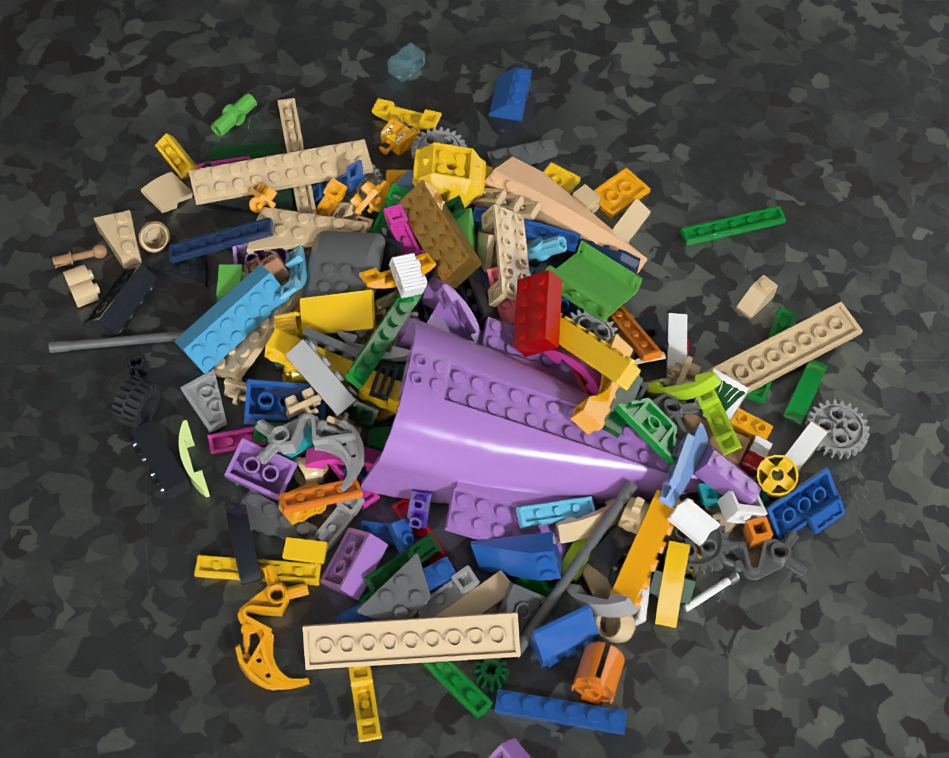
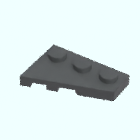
(521, 601)

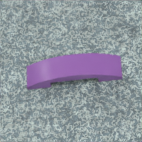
(450, 299)

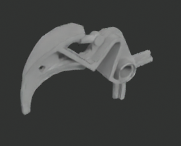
(341, 445)

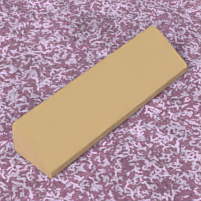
(631, 220)

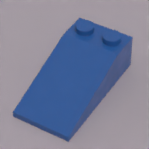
(267, 401)
(520, 556)

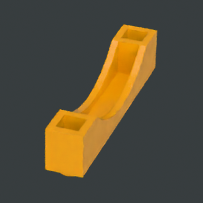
(592, 411)

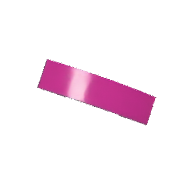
(399, 229)
(593, 376)
(320, 458)

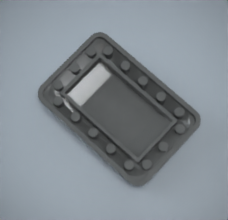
(337, 263)

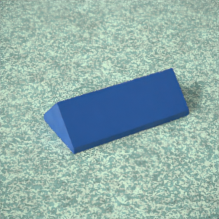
(791, 509)

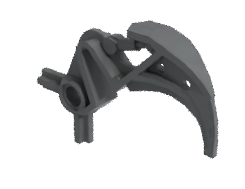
(670, 406)
(768, 560)

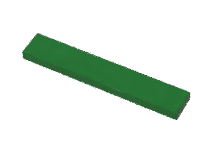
(733, 225)
(783, 321)

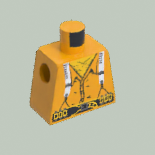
(398, 136)

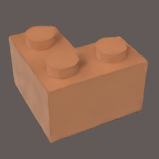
(272, 263)

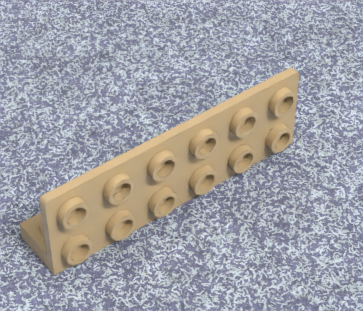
(510, 251)

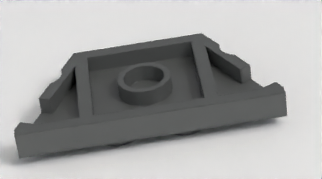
(401, 595)

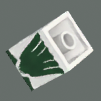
(730, 394)

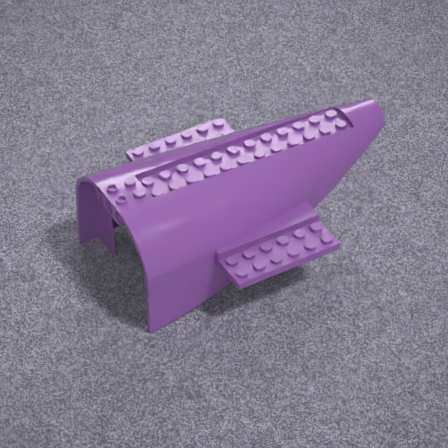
(499, 436)

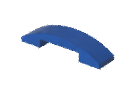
(350, 179)

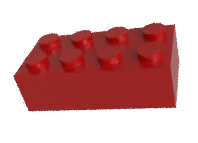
(537, 313)

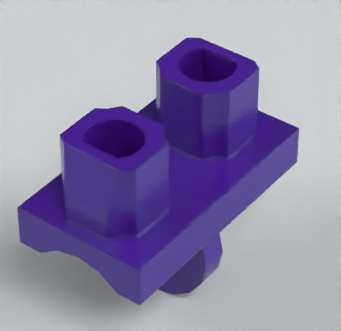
(419, 508)

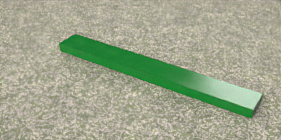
(456, 683)

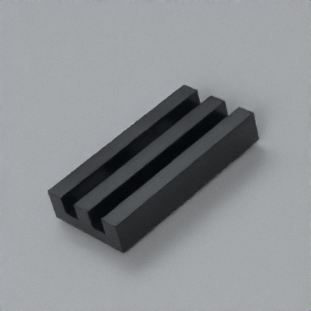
(388, 368)

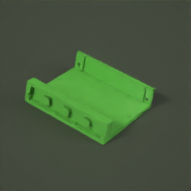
(596, 282)

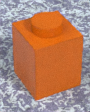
(757, 531)

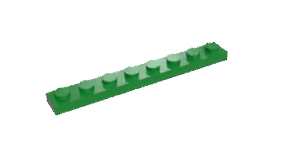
(380, 340)

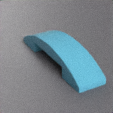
(297, 263)

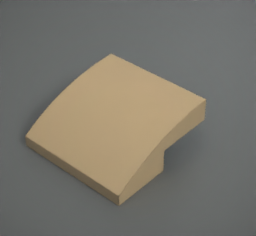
(166, 192)
(484, 249)

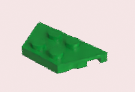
(651, 425)

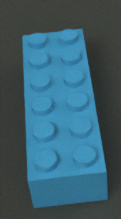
(231, 319)

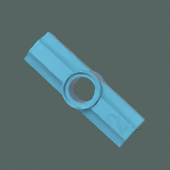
(543, 249)

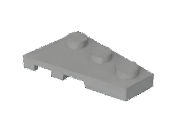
(206, 400)

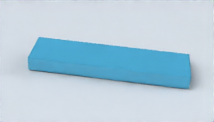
(553, 512)

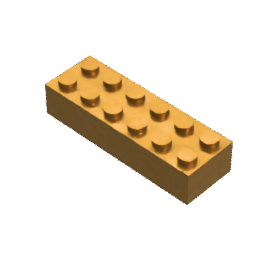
(439, 234)

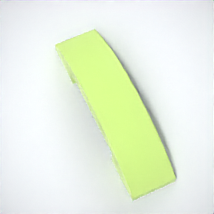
(185, 442)

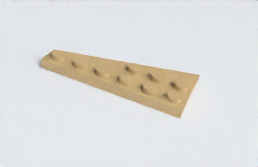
(299, 228)

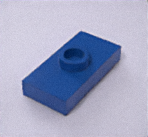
(825, 514)
(379, 530)
(402, 534)

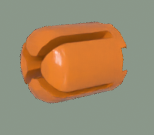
(594, 688)

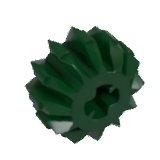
(491, 680)

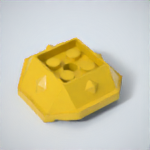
(451, 171)

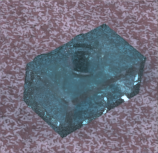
(406, 62)

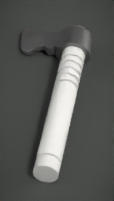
(730, 578)

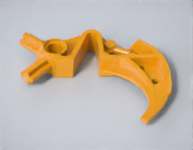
(264, 605)

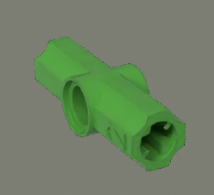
(233, 114)

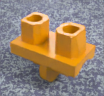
(263, 195)
(361, 203)

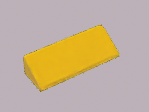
(176, 156)

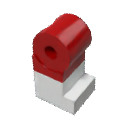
(755, 455)

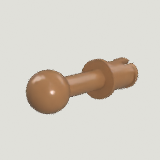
(98, 251)

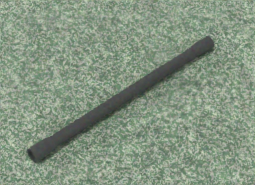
(64, 346)
(622, 498)

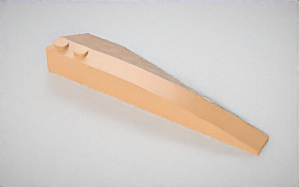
(558, 206)

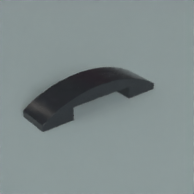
(243, 545)

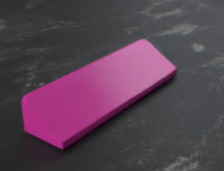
(230, 439)

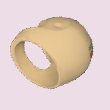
(154, 236)
(310, 474)
(617, 628)

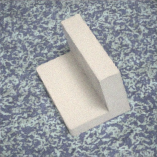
(692, 521)

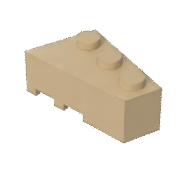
(121, 237)

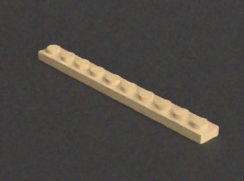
(294, 142)

